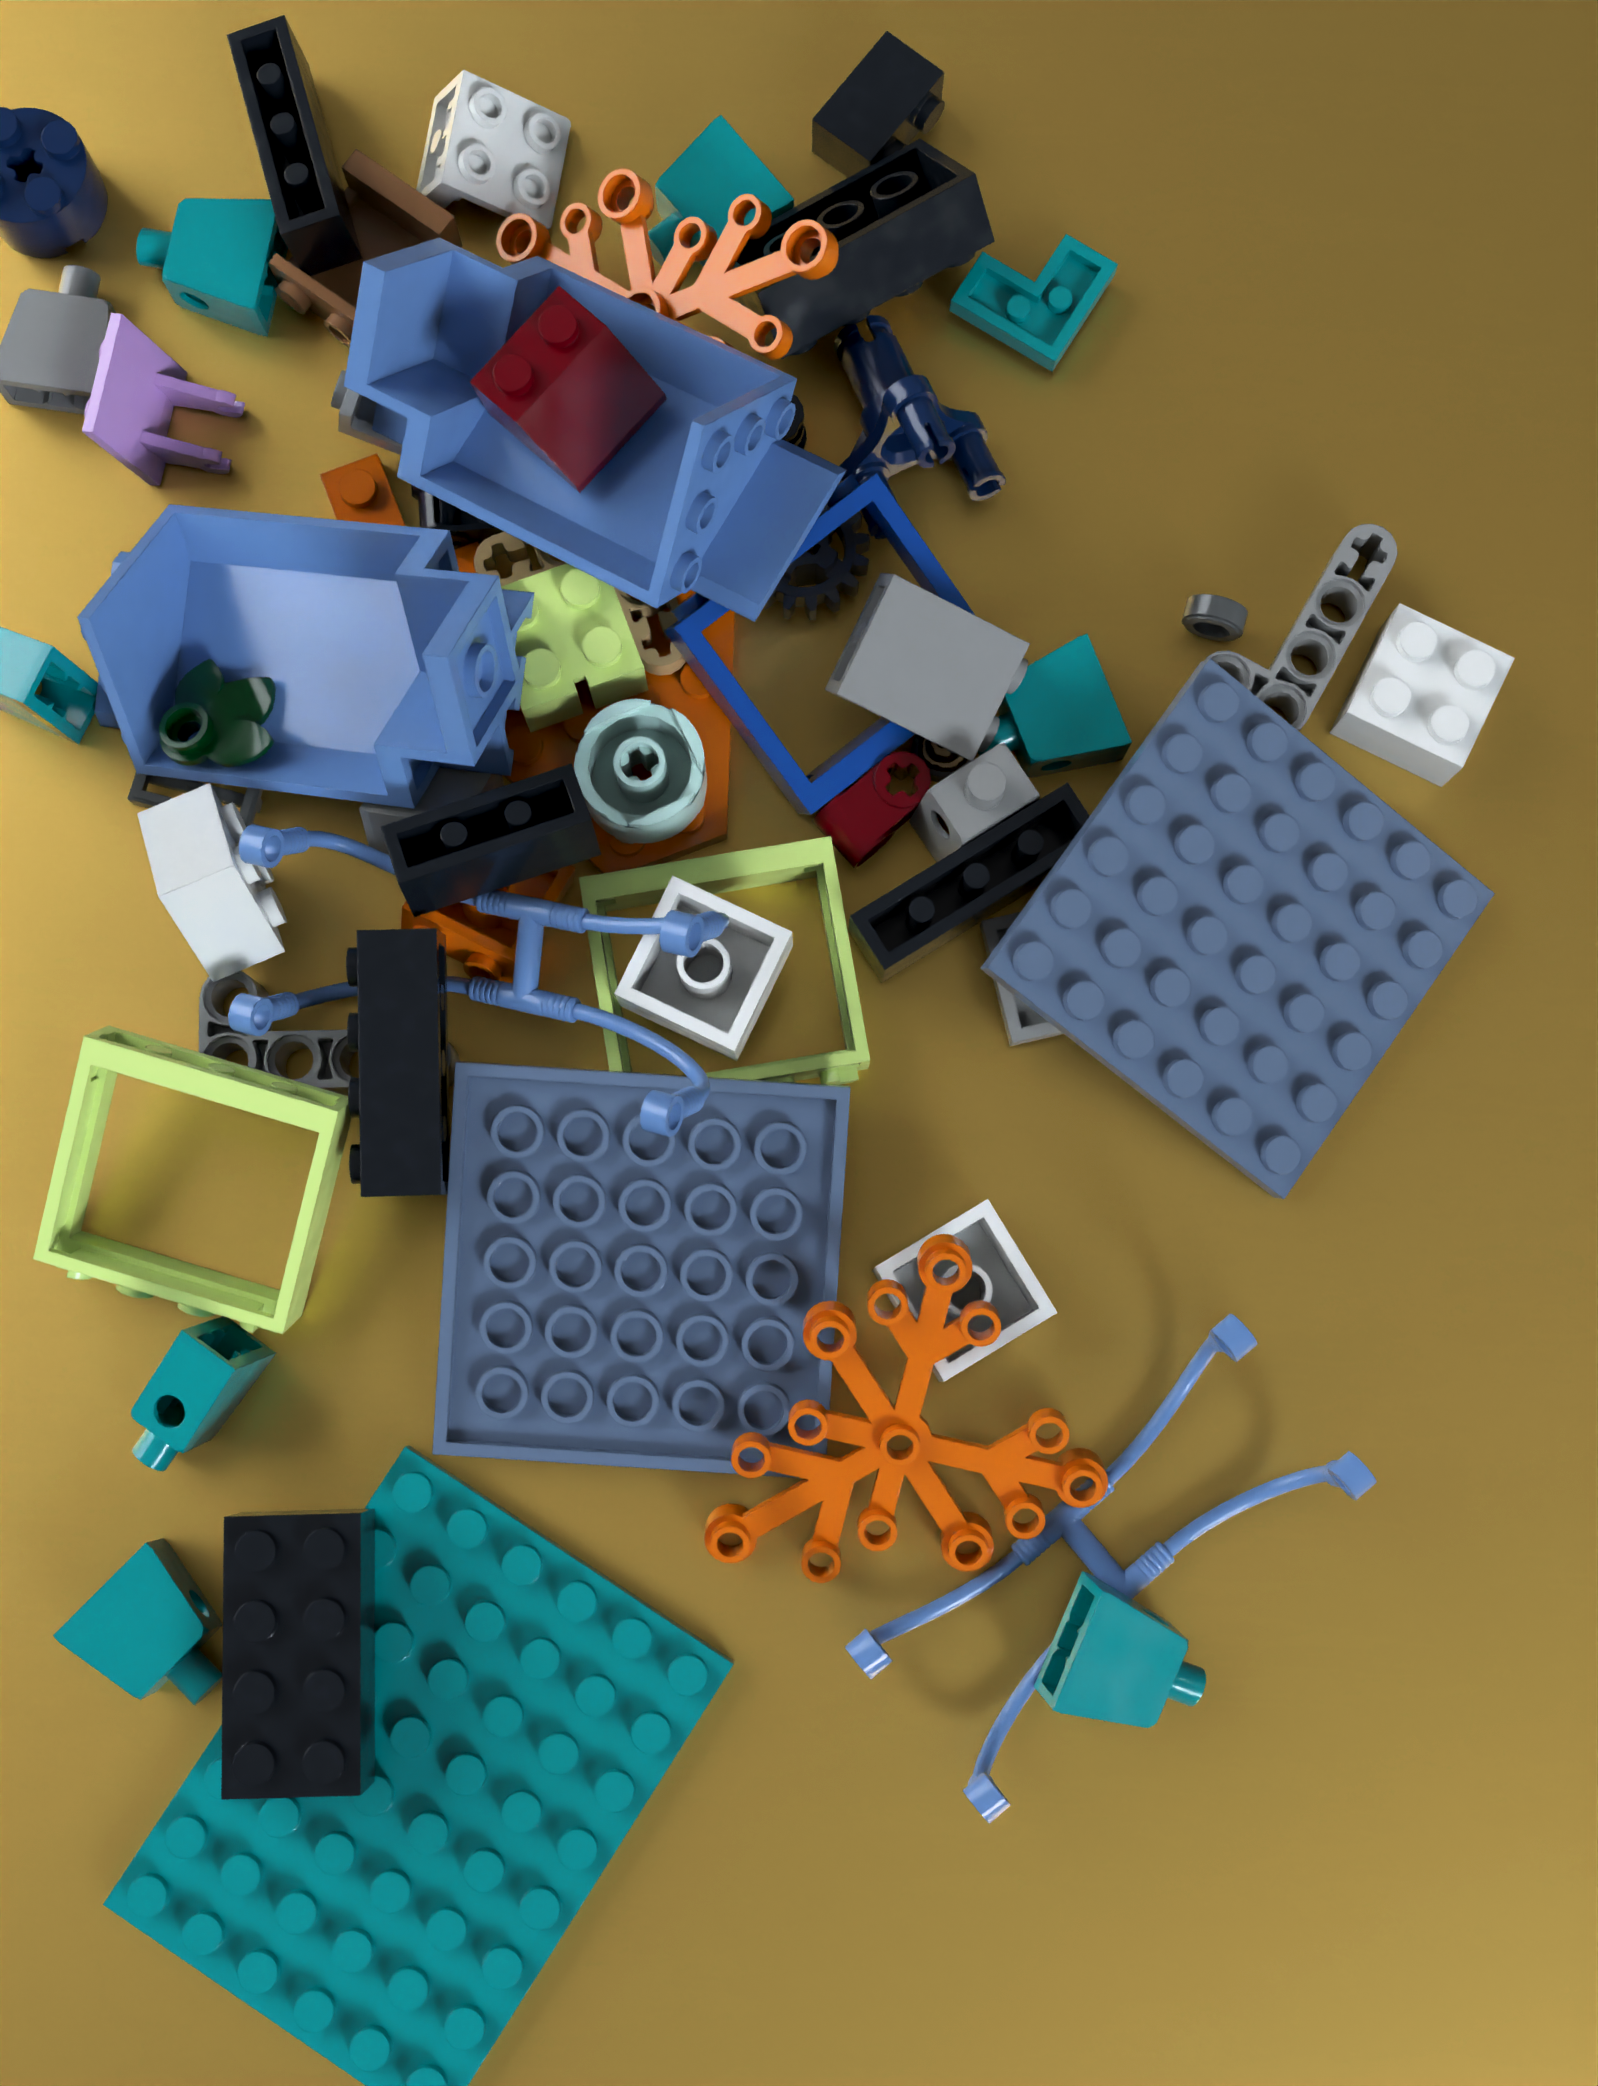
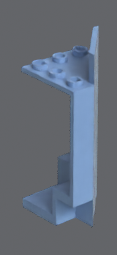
(687, 504)
(363, 627)

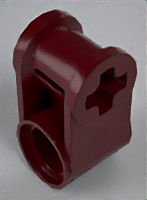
(866, 813)

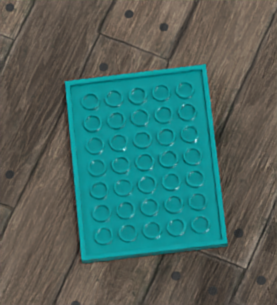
(511, 1758)

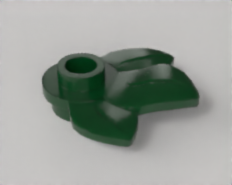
(223, 715)

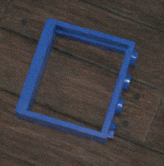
(862, 753)

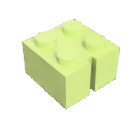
(573, 637)

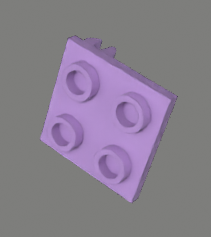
(135, 404)

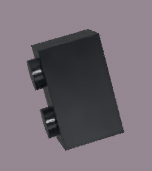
(878, 107)

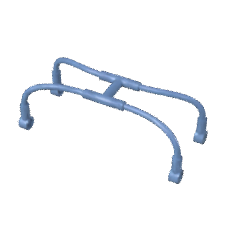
(678, 931)
(1065, 1521)

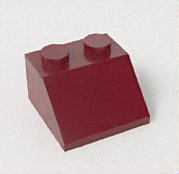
(568, 389)

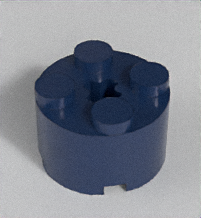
(46, 184)

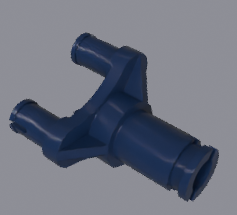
(905, 419)

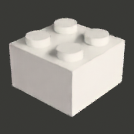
(1422, 695)
(207, 886)
(719, 989)
(997, 1276)

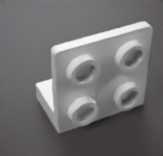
(493, 150)

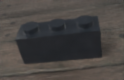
(491, 840)

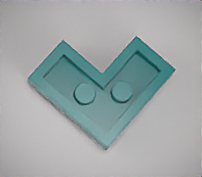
(1037, 315)

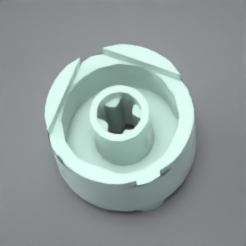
(666, 745)

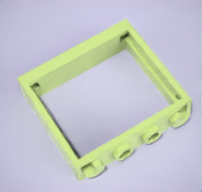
(725, 874)
(150, 1274)

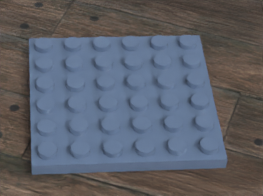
(1239, 929)
(632, 1282)

